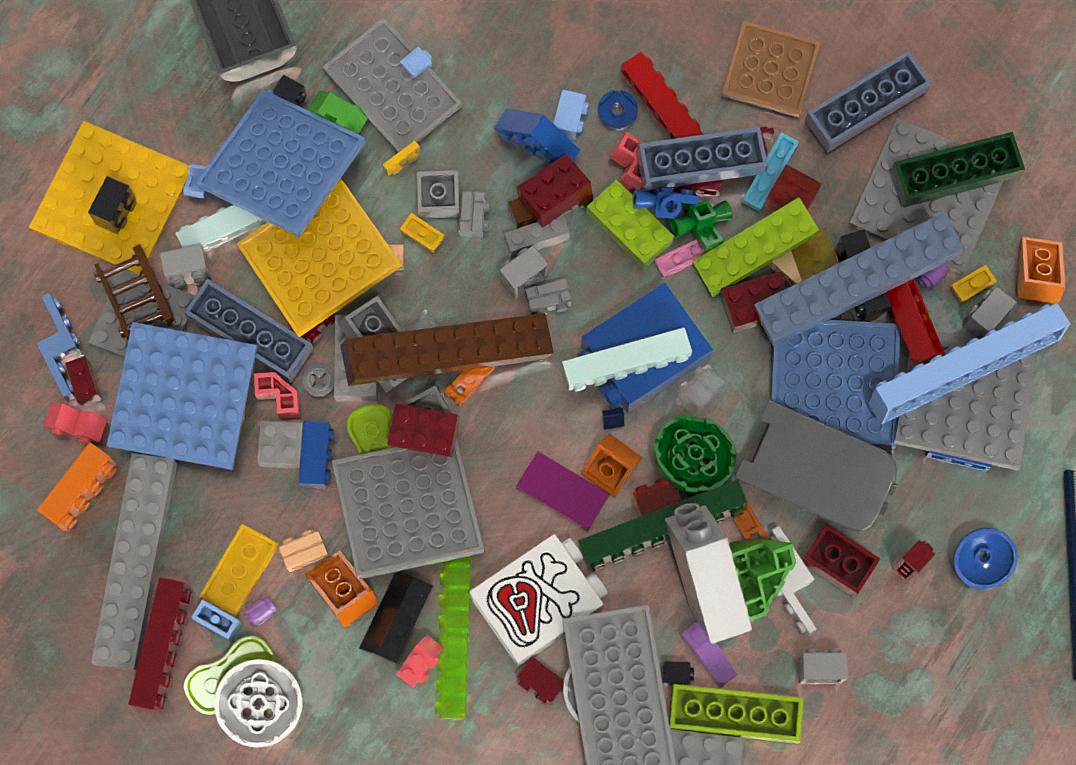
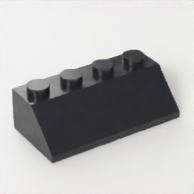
(397, 618)

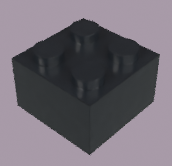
(112, 205)

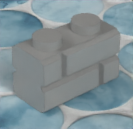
(472, 214)
(548, 297)

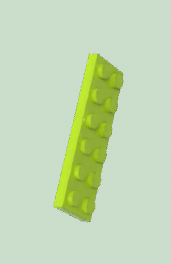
(756, 246)

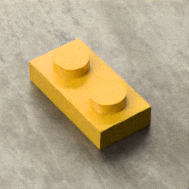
(408, 154)
(422, 233)
(973, 284)

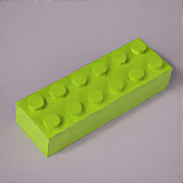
(736, 713)

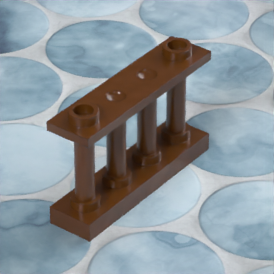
(146, 277)

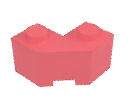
(625, 155)
(273, 386)
(74, 423)

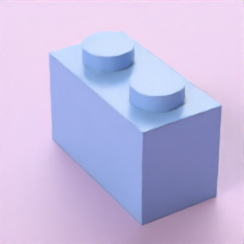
(570, 112)
(216, 620)

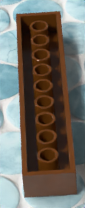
(446, 349)

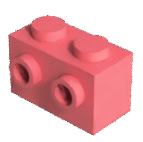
(420, 661)

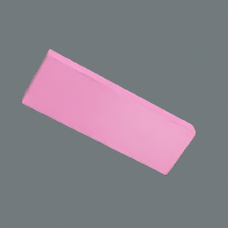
(679, 258)

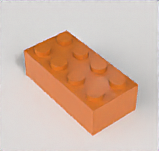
(78, 487)

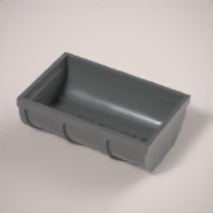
(245, 36)

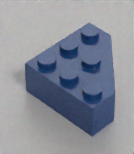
(535, 135)

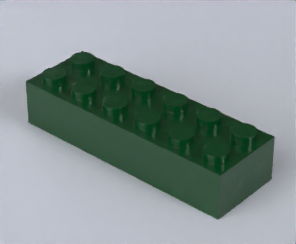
(957, 169)

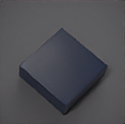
(613, 418)

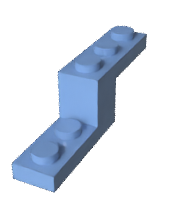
(59, 346)

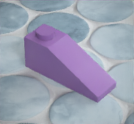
(709, 655)

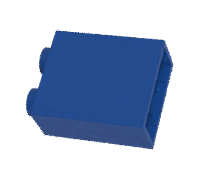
(646, 317)

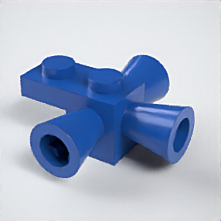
(664, 201)

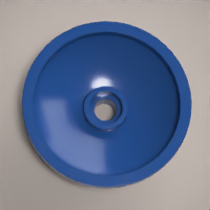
(992, 567)

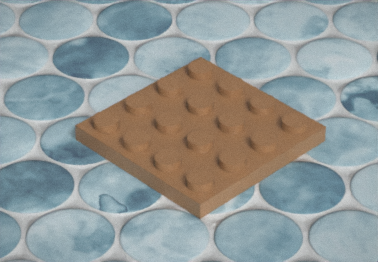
(771, 68)

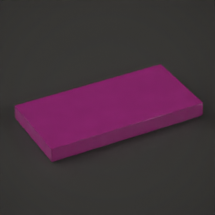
(562, 491)

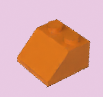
(611, 465)

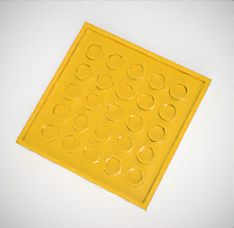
(92, 156)
(326, 266)

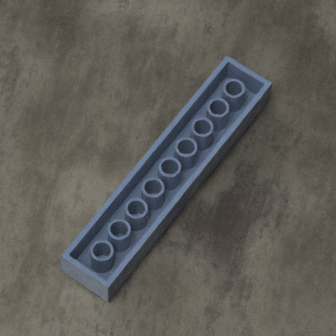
(859, 279)

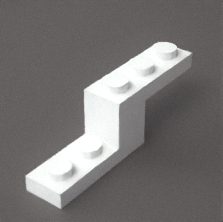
(795, 581)

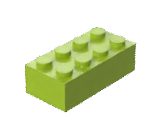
(631, 229)

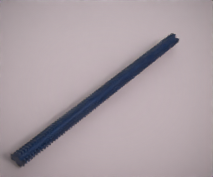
(1071, 530)

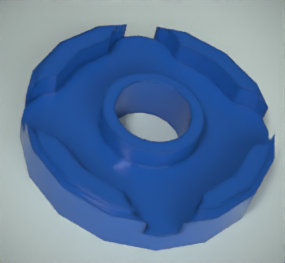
(613, 120)

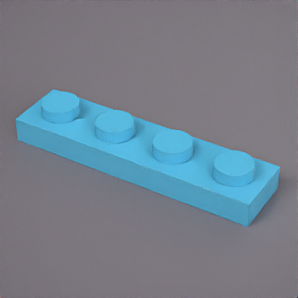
(776, 160)

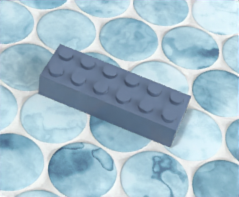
(867, 101)
(701, 158)
(237, 321)

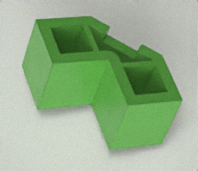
(338, 111)

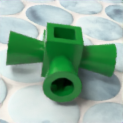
(701, 221)

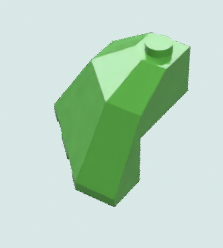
(761, 571)

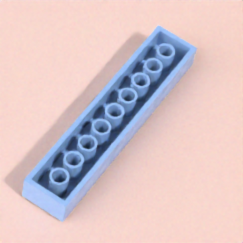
(968, 363)

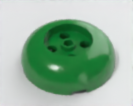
(707, 442)

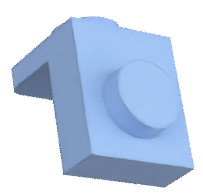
(416, 62)
(190, 187)

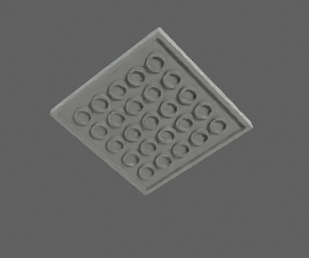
(881, 208)
(977, 421)
(406, 509)

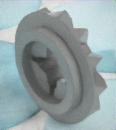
(318, 370)

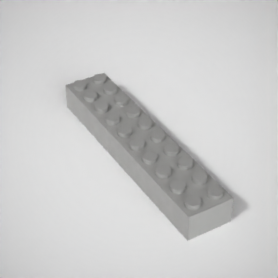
(134, 562)

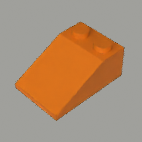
(1041, 270)
(340, 590)

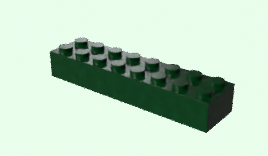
(651, 528)

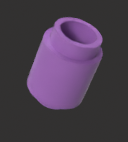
(933, 277)
(260, 611)

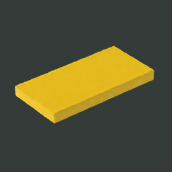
(239, 570)

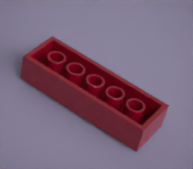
(160, 646)

